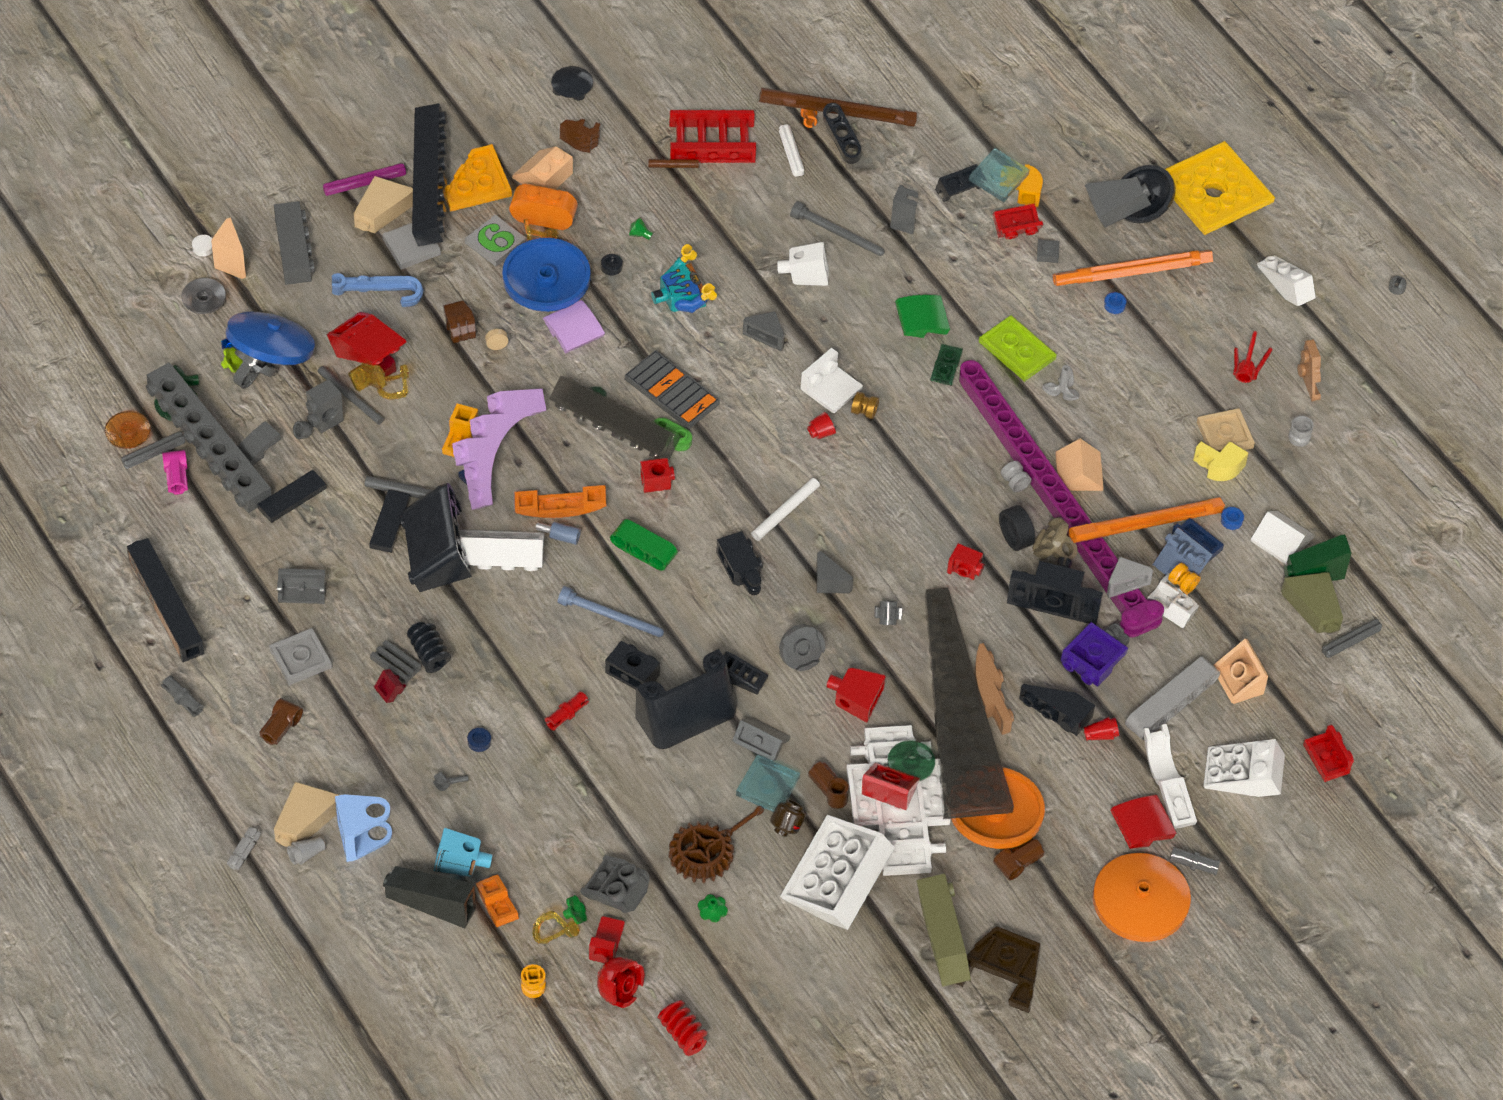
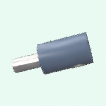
(561, 532)

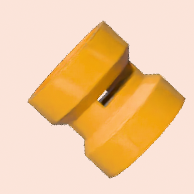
(1184, 578)
(533, 981)

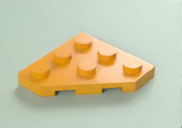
(478, 180)

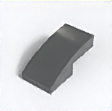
(258, 441)

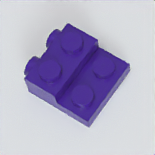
(1093, 655)

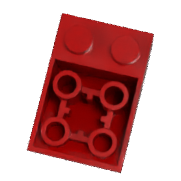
(364, 339)

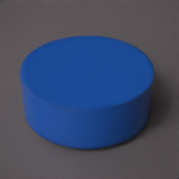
(1115, 303)
(1232, 518)

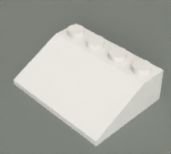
(838, 871)

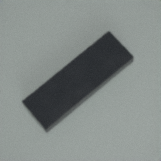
(292, 496)
(389, 522)

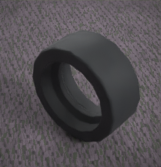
(1017, 527)

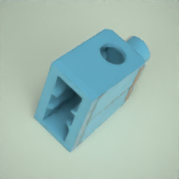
(460, 854)

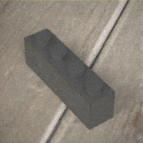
(292, 242)

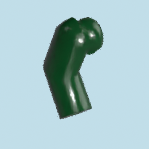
(192, 380)

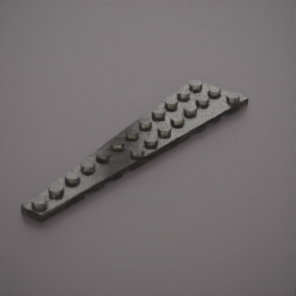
(967, 756)

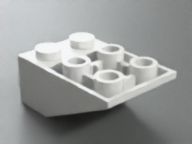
(1246, 768)

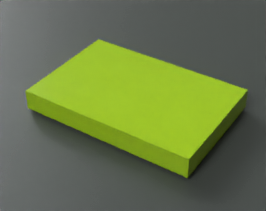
(1017, 348)

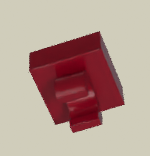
(389, 686)

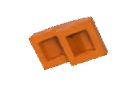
(497, 901)

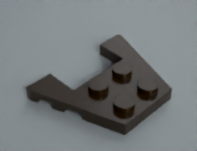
(1009, 958)

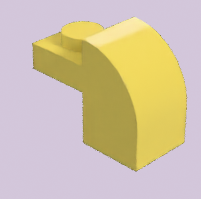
(1223, 464)

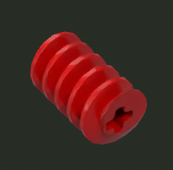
(683, 1028)

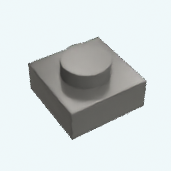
(1048, 251)

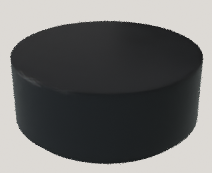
(611, 264)

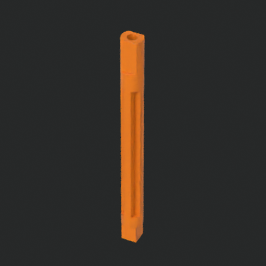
(1133, 267)
(1146, 520)

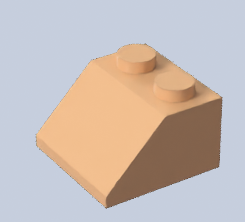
(546, 168)

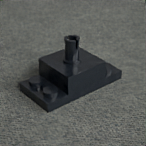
(1055, 592)

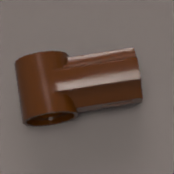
(283, 717)
(830, 784)
(1014, 861)

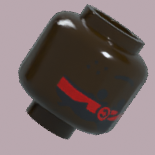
(788, 817)

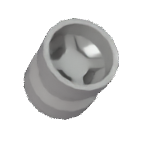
(1301, 431)
(1017, 478)

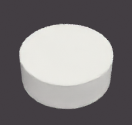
(202, 245)

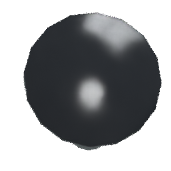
(572, 82)

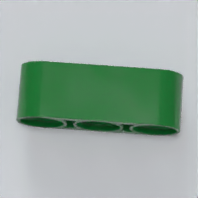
(643, 544)

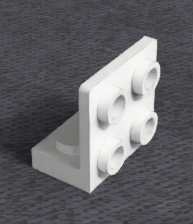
(829, 383)

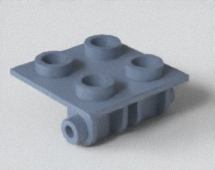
(1182, 549)

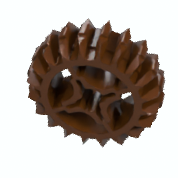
(696, 862)

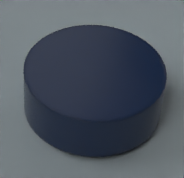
(479, 739)

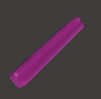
(363, 179)

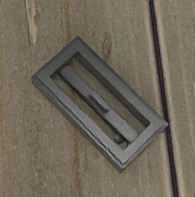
(388, 647)

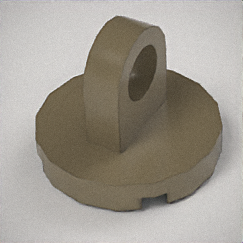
(1050, 541)

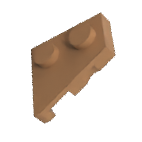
(1310, 368)

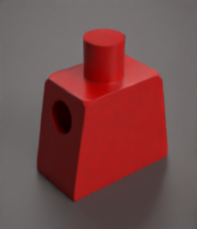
(858, 691)

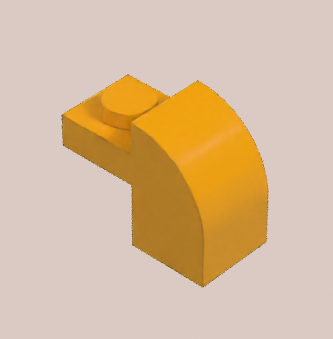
(1030, 188)
(459, 427)

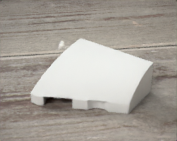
(1177, 605)

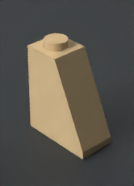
(382, 204)
(304, 814)

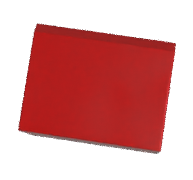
(889, 785)

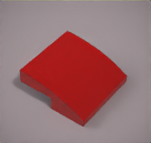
(1143, 821)

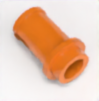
(809, 117)

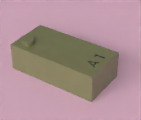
(943, 929)

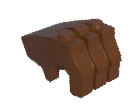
(579, 136)
(459, 321)

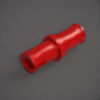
(566, 710)

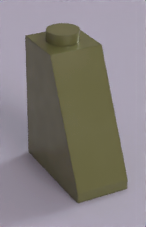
(1314, 600)

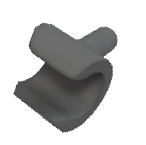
(442, 782)

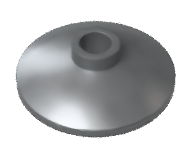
(203, 295)

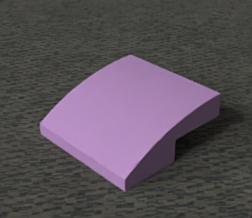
(574, 326)

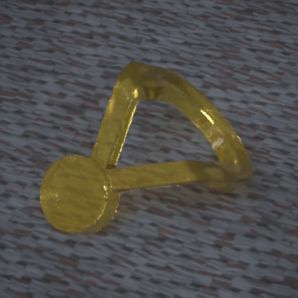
(549, 233)
(400, 394)
(570, 928)

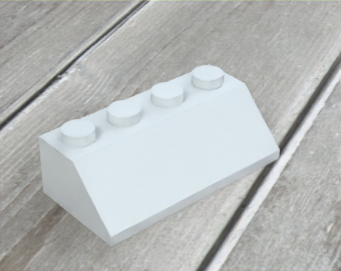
(503, 549)

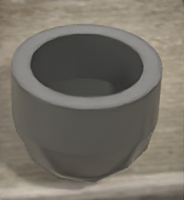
(1402, 285)
(302, 429)

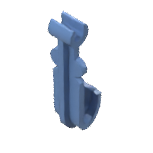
(379, 283)

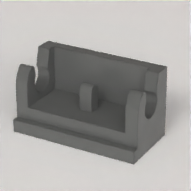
(904, 210)
(301, 586)

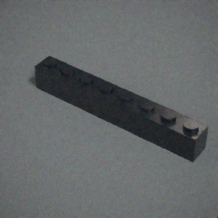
(429, 174)

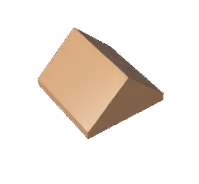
(228, 251)
(1080, 466)
(1242, 673)

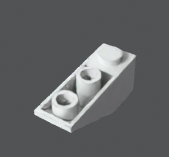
(1288, 279)

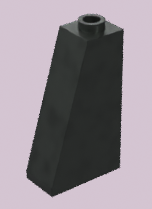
(432, 894)

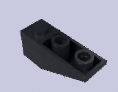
(1061, 706)

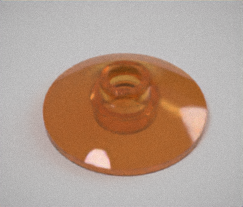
(127, 429)

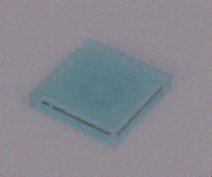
(999, 175)
(767, 783)

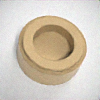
(496, 339)

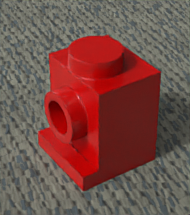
(965, 562)

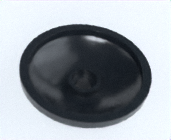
(1161, 188)

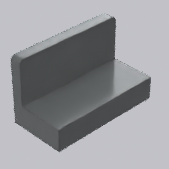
(760, 738)

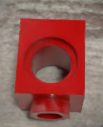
(656, 475)

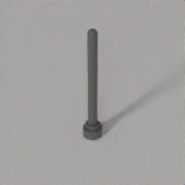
(800, 211)

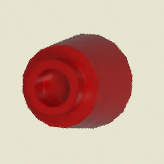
(821, 426)

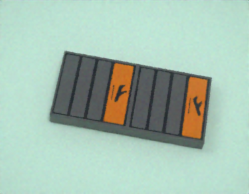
(672, 389)

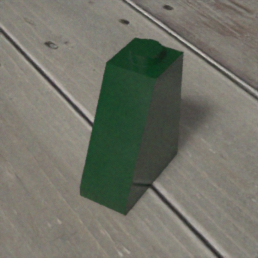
(1325, 557)

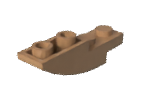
(989, 685)

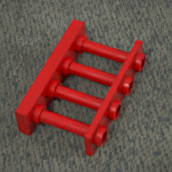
(713, 151)

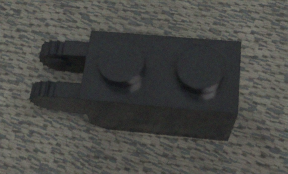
(740, 561)

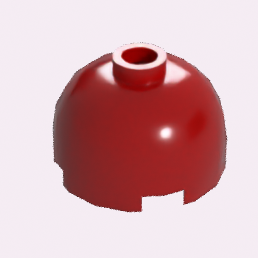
(619, 981)

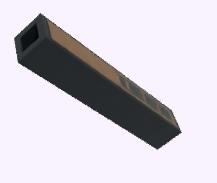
(165, 600)

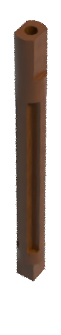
(849, 108)

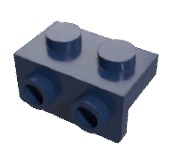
(1201, 536)

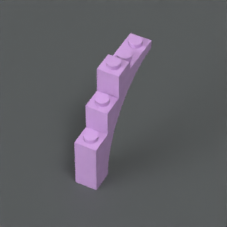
(488, 430)

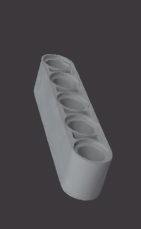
(1173, 697)

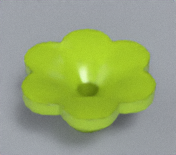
(231, 360)

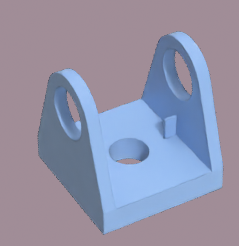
(356, 823)

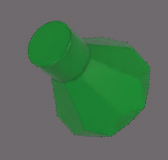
(638, 229)

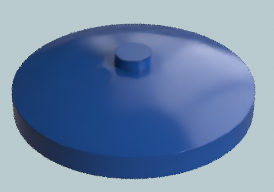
(546, 274)
(270, 338)

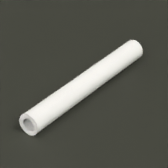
(785, 509)

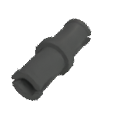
(182, 696)
(1194, 861)

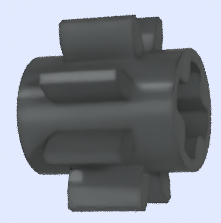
(888, 612)

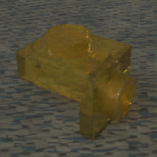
(367, 375)

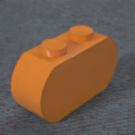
(543, 206)

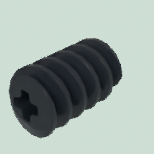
(428, 646)

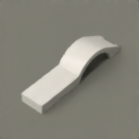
(1166, 776)

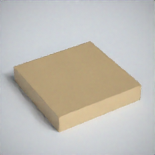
(1225, 427)

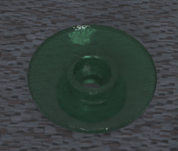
(920, 767)

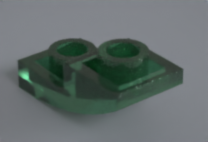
(946, 364)

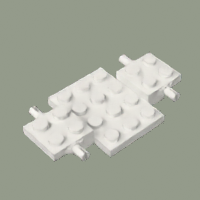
(903, 828)

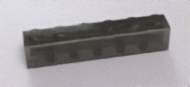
(615, 417)

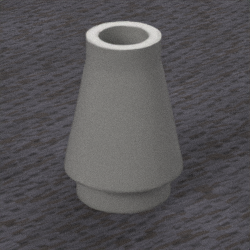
(304, 850)

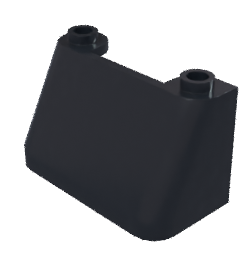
(435, 539)
(687, 708)

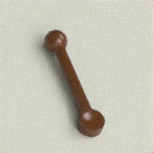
(758, 811)

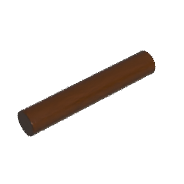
(672, 163)

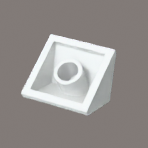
(1281, 536)

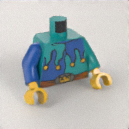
(682, 286)

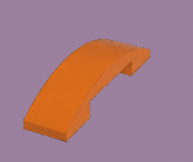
(560, 505)

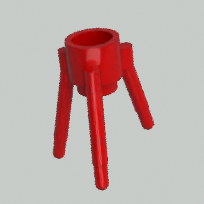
(1245, 370)

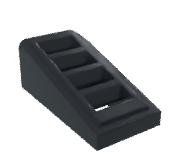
(744, 667)

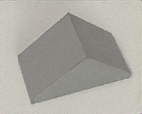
(1128, 577)

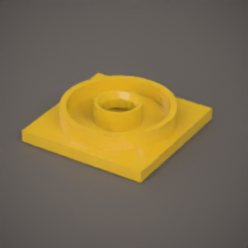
(1219, 170)

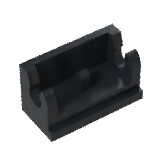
(956, 183)

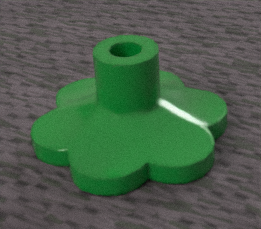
(712, 908)
(575, 910)

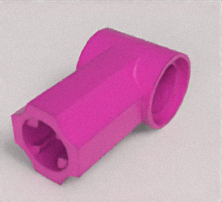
(175, 469)

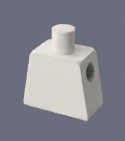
(807, 265)

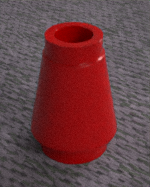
(1102, 730)

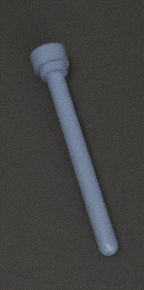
(569, 597)

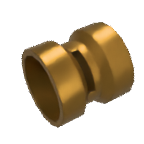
(865, 405)

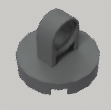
(250, 369)
(801, 647)

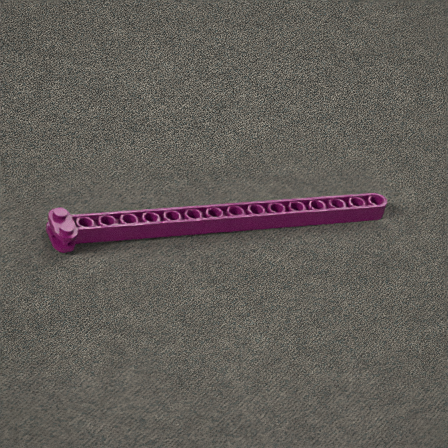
(1137, 616)

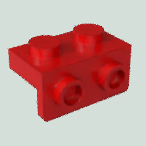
(1017, 221)
(1329, 754)

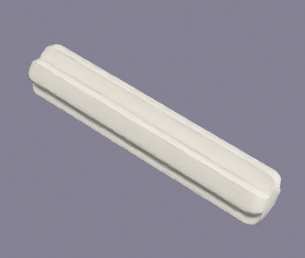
(791, 150)

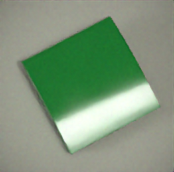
(922, 315)

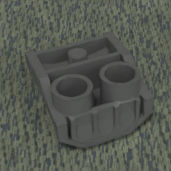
(617, 884)

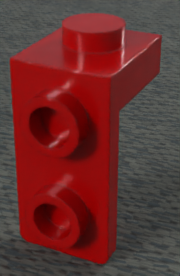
(607, 939)

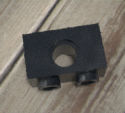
(620, 666)

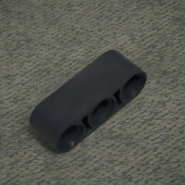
(842, 123)

